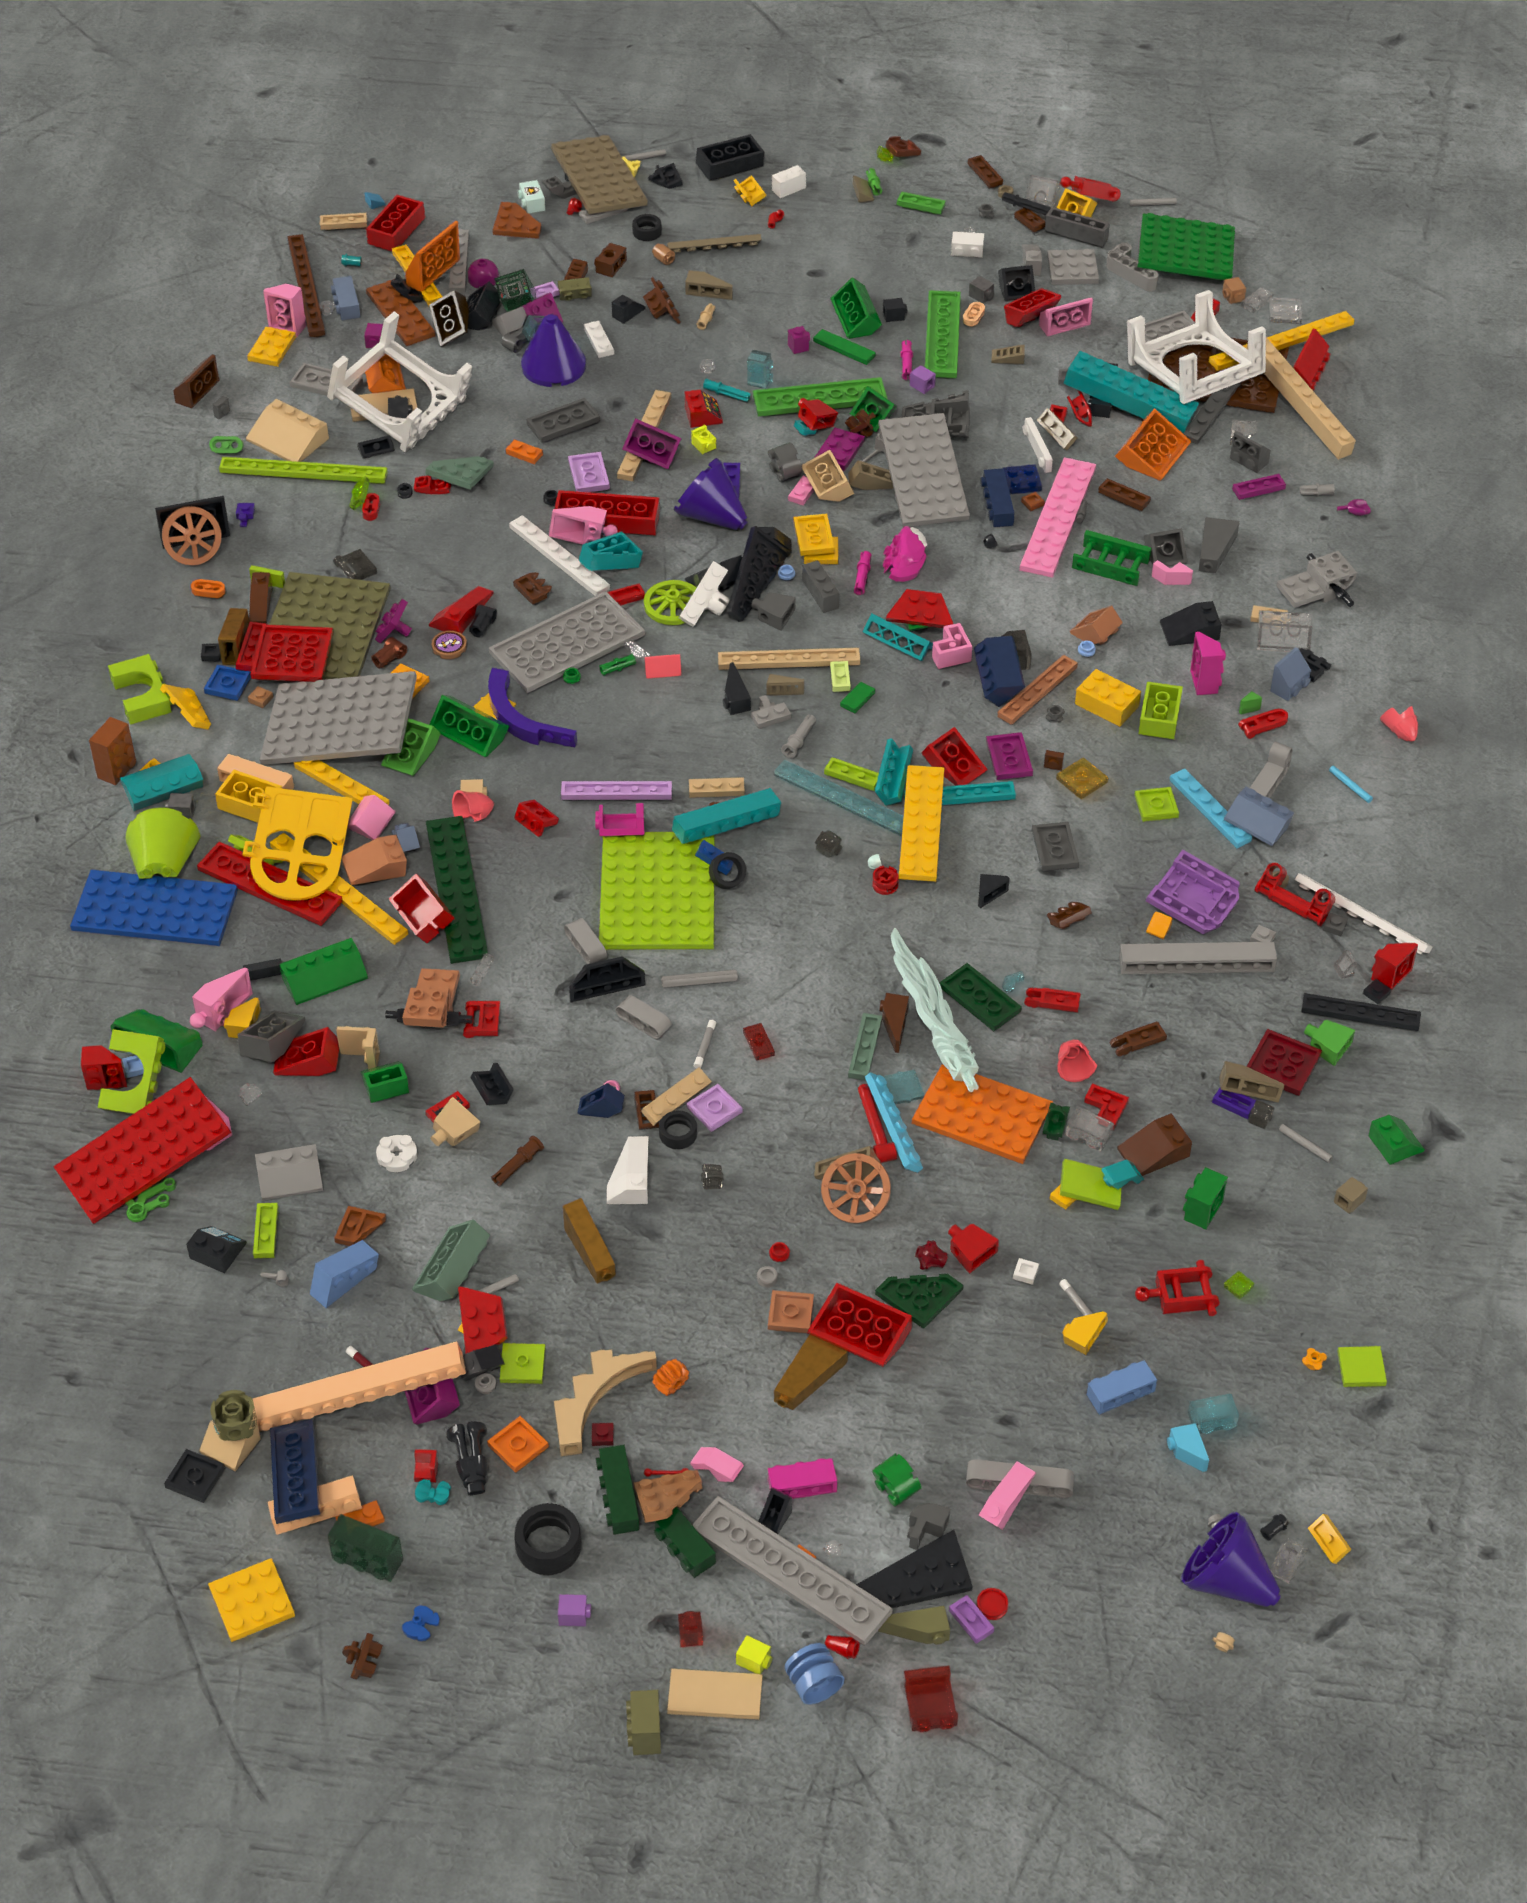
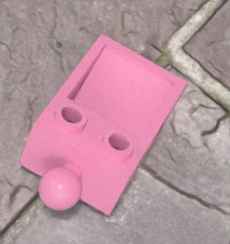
(580, 524)
(218, 997)

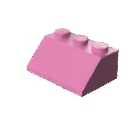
(285, 308)
(1066, 317)

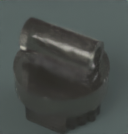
(1261, 1114)
(712, 1176)

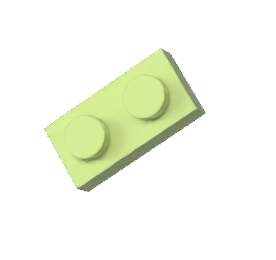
(840, 676)

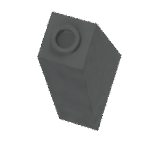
(1216, 542)

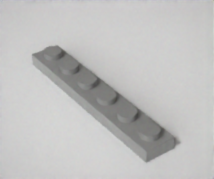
(459, 270)

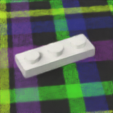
(598, 339)

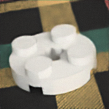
(394, 1143)

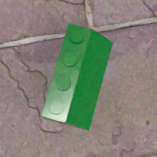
(855, 310)
(468, 725)
(323, 971)

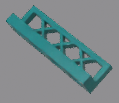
(902, 632)
(895, 772)

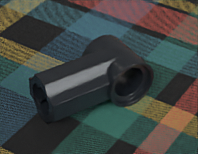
(483, 617)

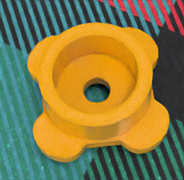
(1312, 1363)

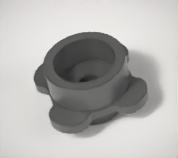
(986, 211)
(1055, 713)

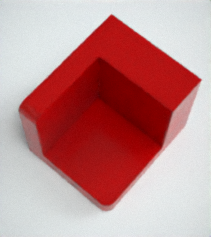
(426, 1465)

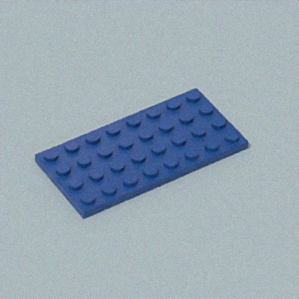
(154, 907)

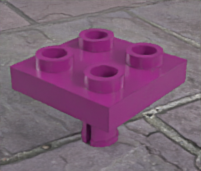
(542, 306)
(392, 621)

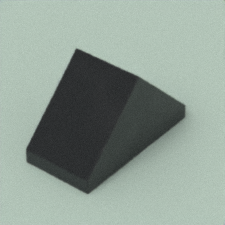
(991, 888)
(776, 1510)

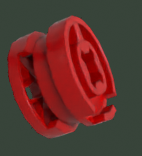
(885, 879)

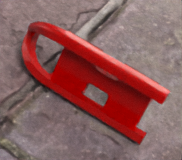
(1083, 411)

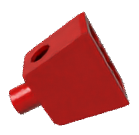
(816, 414)
(972, 1246)

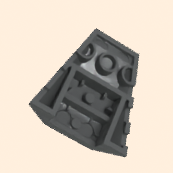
(954, 408)

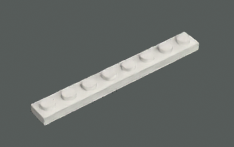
(559, 555)
(1369, 918)

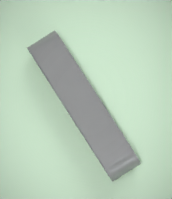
(1046, 1482)

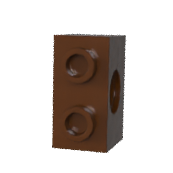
(610, 260)

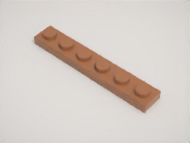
(1037, 689)

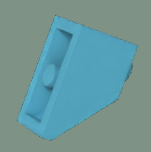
(1188, 1446)

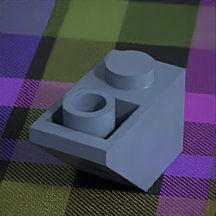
(406, 836)

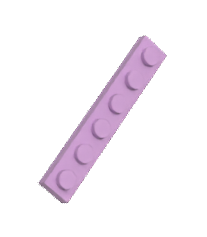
(616, 790)

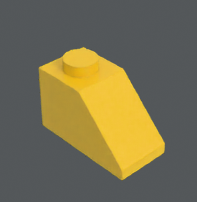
(242, 1017)
(1084, 1331)

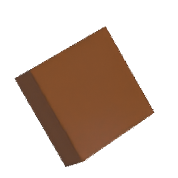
(1033, 501)

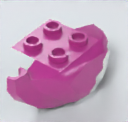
(905, 554)

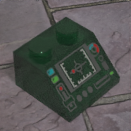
(515, 289)

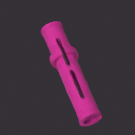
(906, 355)
(863, 568)

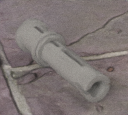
(795, 740)

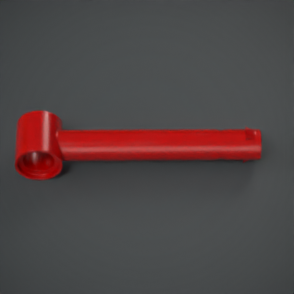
(884, 1150)

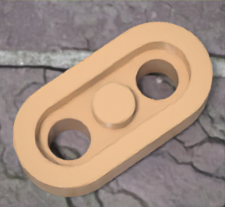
(973, 314)

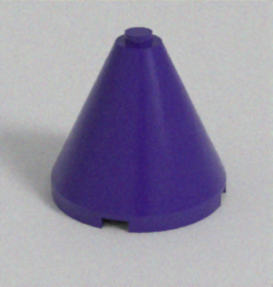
(553, 355)
(713, 499)
(1232, 1565)

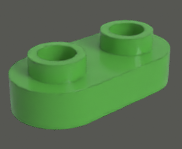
(226, 444)

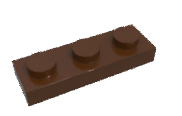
(985, 171)
(1124, 494)

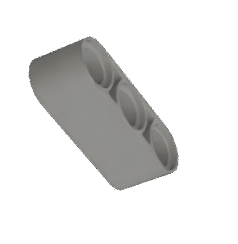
(585, 941)
(643, 1017)

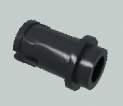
(1275, 1526)

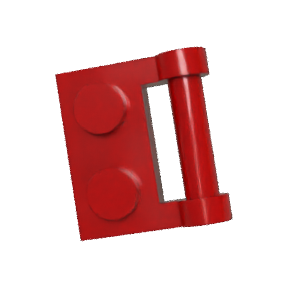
(488, 1018)

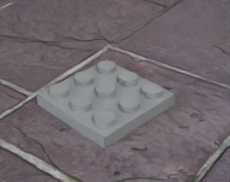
(1072, 267)

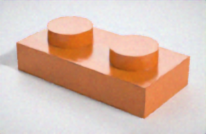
(524, 451)
(369, 1514)

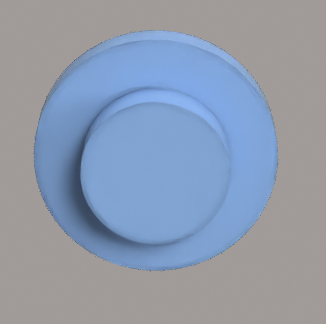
(786, 572)
(1086, 648)

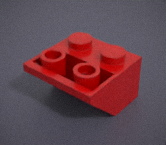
(102, 1068)

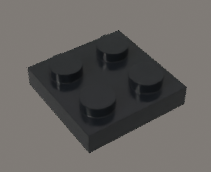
(194, 1475)

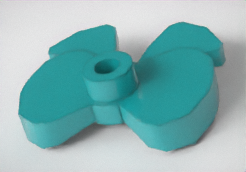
(439, 1495)

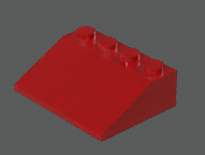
(861, 1325)

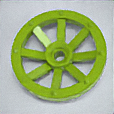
(671, 598)

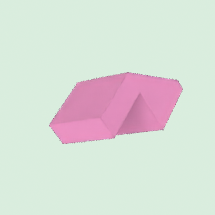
(1176, 575)
(719, 1463)

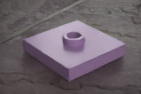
(714, 1107)

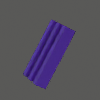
(1233, 1104)

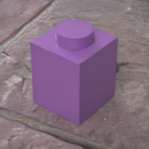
(922, 379)
(573, 1610)

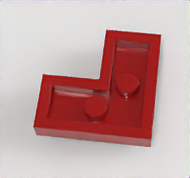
(1110, 1103)

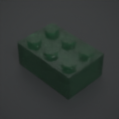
(365, 1548)

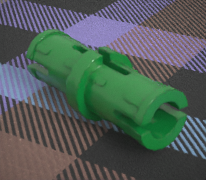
(617, 664)

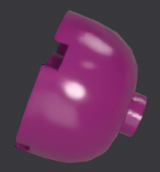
(481, 272)

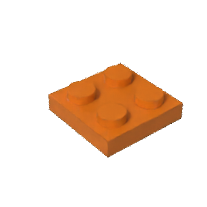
(518, 1444)

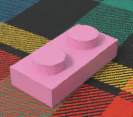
(801, 491)

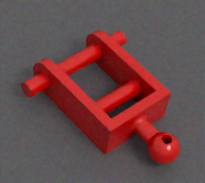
(1091, 188)
(1179, 1303)

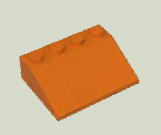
(434, 258)
(1153, 446)

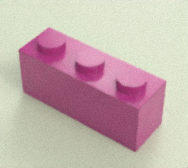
(804, 1478)

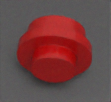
(779, 1252)

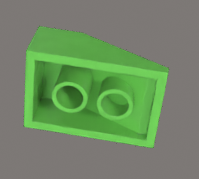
(416, 748)

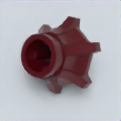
(931, 1255)

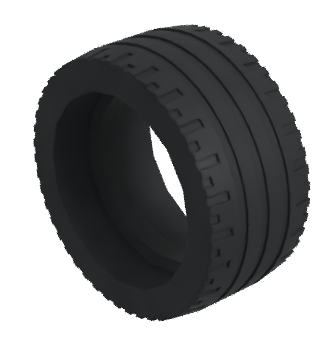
(542, 1516)

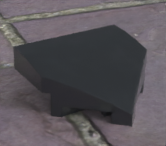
(666, 176)
(407, 291)

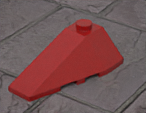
(462, 611)

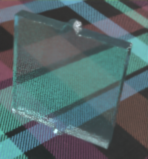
(904, 1086)

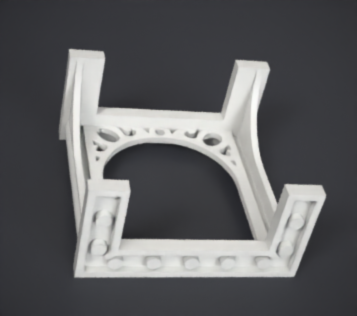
(1204, 332)
(417, 424)

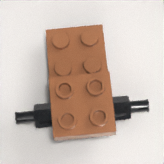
(431, 1001)

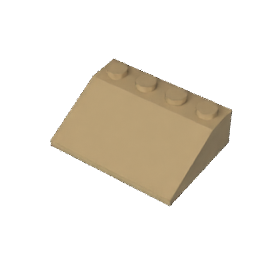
(288, 432)

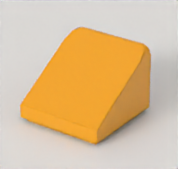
(1159, 925)

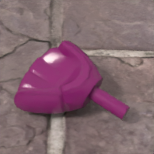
(1357, 507)

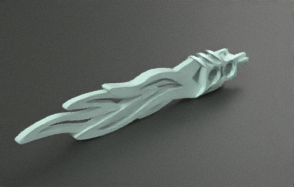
(928, 996)

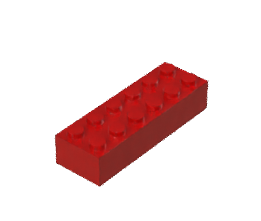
(626, 512)

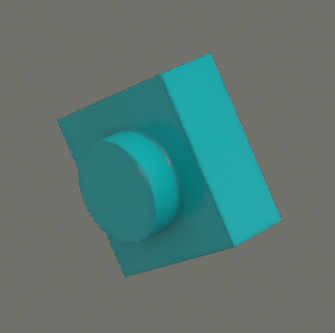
(803, 428)

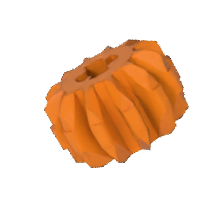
(670, 1377)

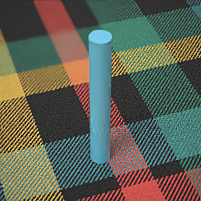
(1351, 784)

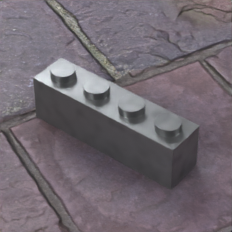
(1077, 226)

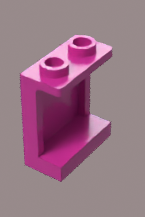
(620, 823)

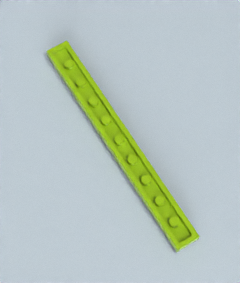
(302, 469)

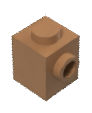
(1234, 290)

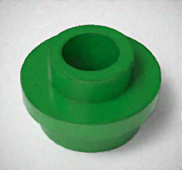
(571, 675)

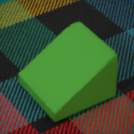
(1250, 703)

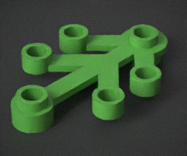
(142, 1208)

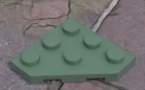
(460, 471)

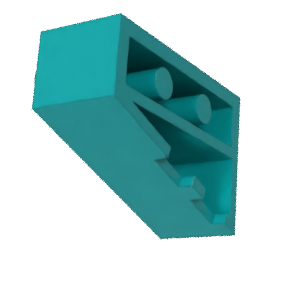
(611, 553)

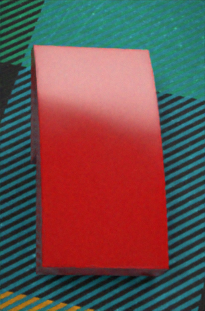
(427, 485)

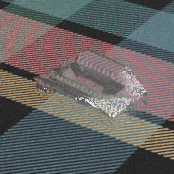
(1246, 428)

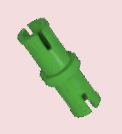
(874, 181)

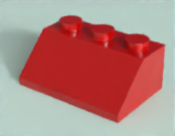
(1030, 306)

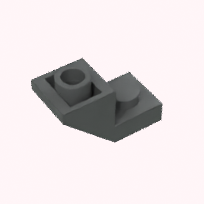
(557, 187)

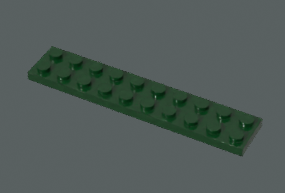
(457, 888)

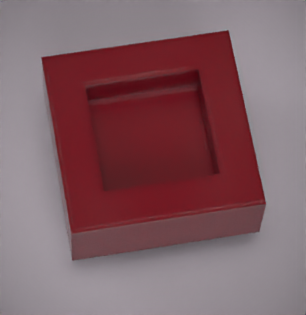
(602, 1434)

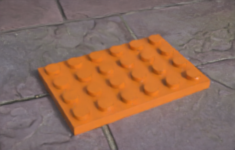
(988, 1118)

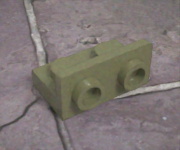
(574, 288)

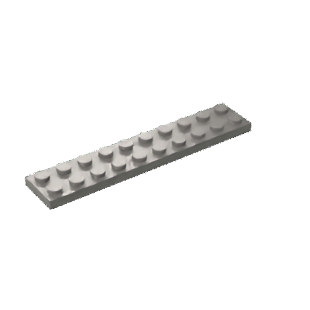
(792, 1570)

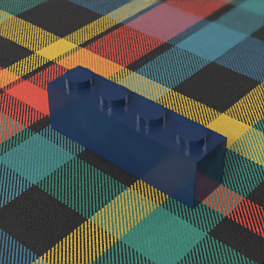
(998, 497)

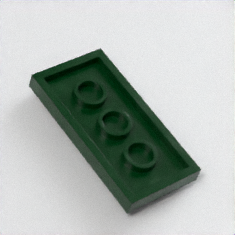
(980, 997)

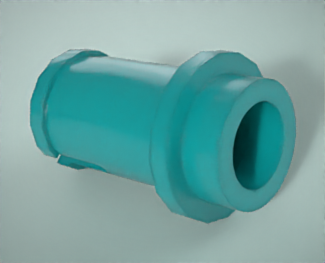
(351, 260)

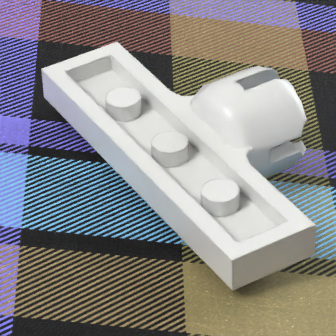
(706, 596)

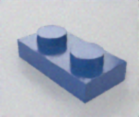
(708, 852)

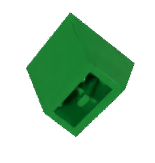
(385, 1081)

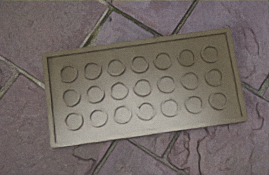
(599, 174)

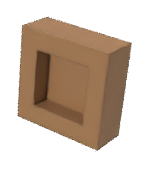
(260, 697)

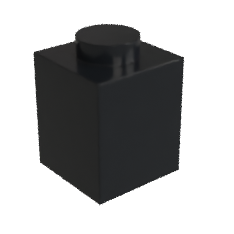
(894, 310)

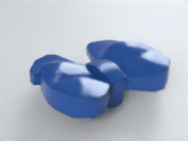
(415, 1628)

